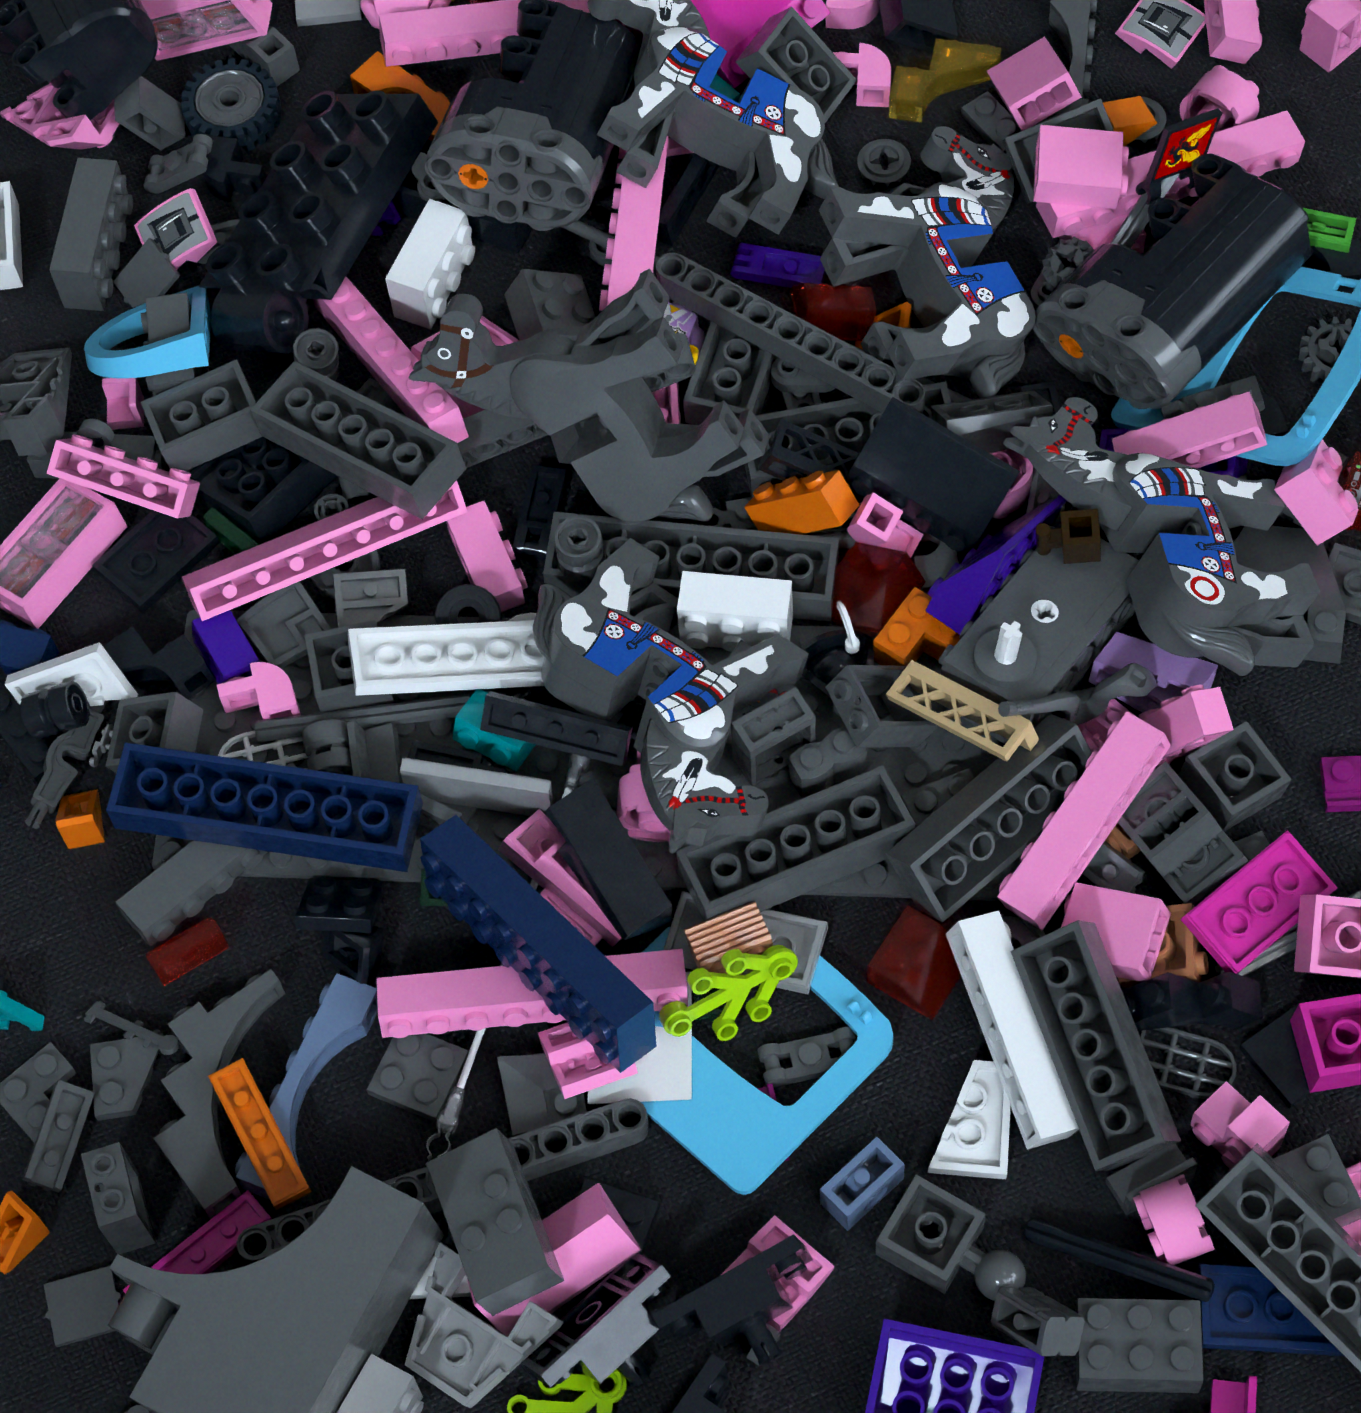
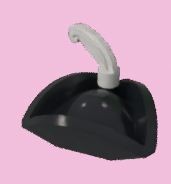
(835, 650)

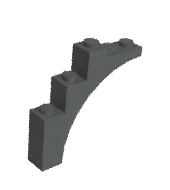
(210, 1042)

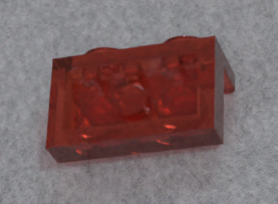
(187, 950)

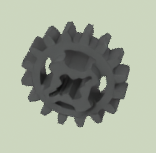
(1323, 346)

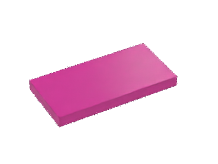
(1257, 903)

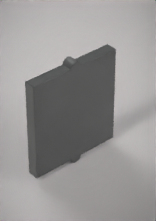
(146, 275)
(81, 1305)

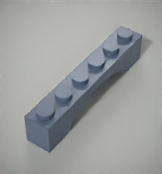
(342, 1018)

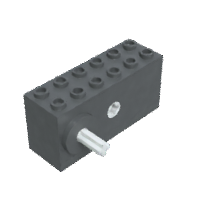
(1042, 628)

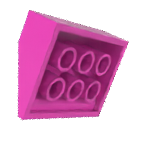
(737, 22)

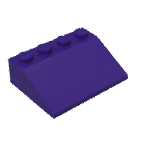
(983, 570)
(950, 1373)

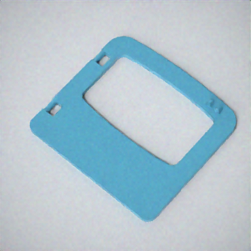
(1324, 407)
(744, 1131)

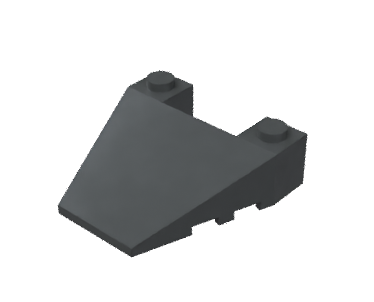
(34, 399)
(1283, 549)

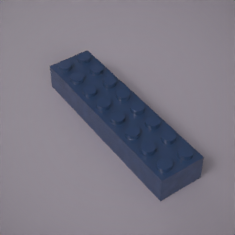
(265, 807)
(538, 944)

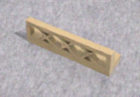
(964, 703)

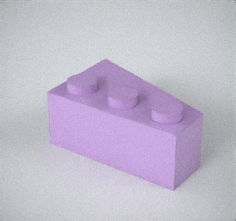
(1170, 671)

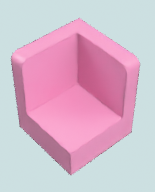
(123, 403)

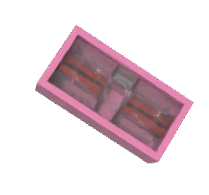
(205, 24)
(55, 549)

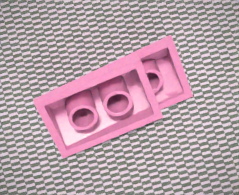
(535, 851)
(587, 1244)

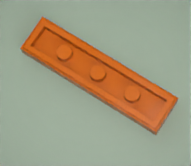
(259, 1134)

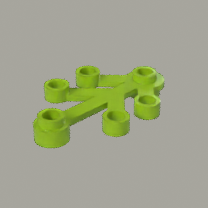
(768, 969)
(577, 1382)

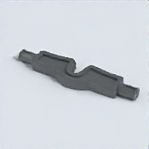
(58, 773)

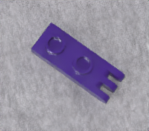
(776, 266)

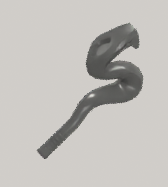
(1087, 703)

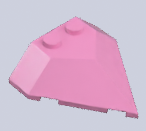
(49, 125)

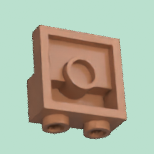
(1179, 950)

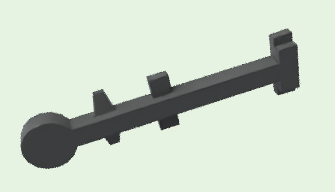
(167, 1044)

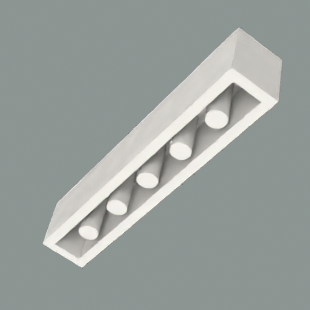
(1011, 1029)

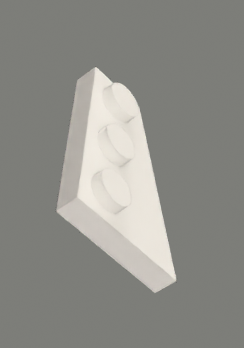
(88, 667)
(978, 1129)

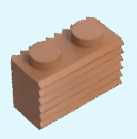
(736, 929)

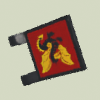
(1177, 151)

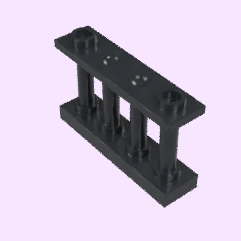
(542, 719)

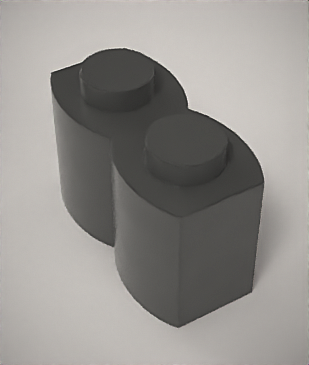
(825, 762)

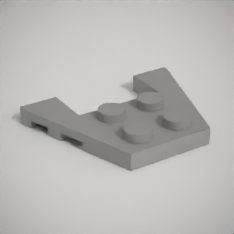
(460, 1349)

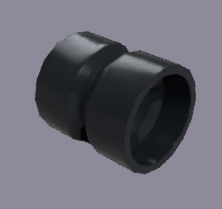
(54, 709)

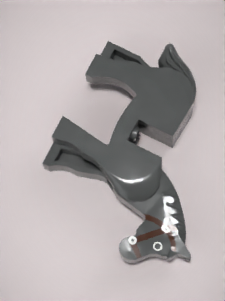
(562, 375)

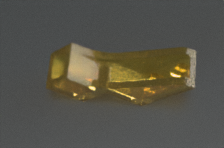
(951, 68)

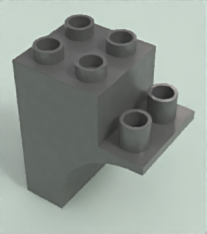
(287, 1326)

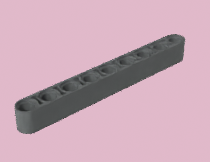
(777, 325)

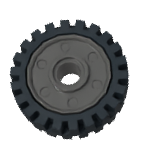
(232, 103)

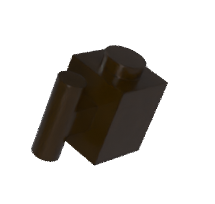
(1077, 537)

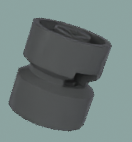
(318, 351)
(579, 548)
(328, 747)

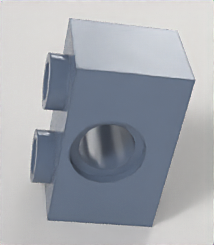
(862, 1183)

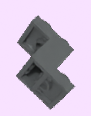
(1180, 836)

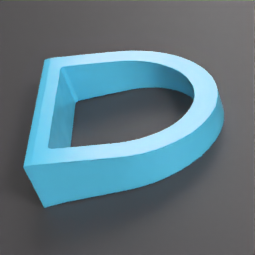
(164, 356)

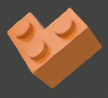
(912, 633)

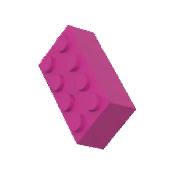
(1329, 1041)

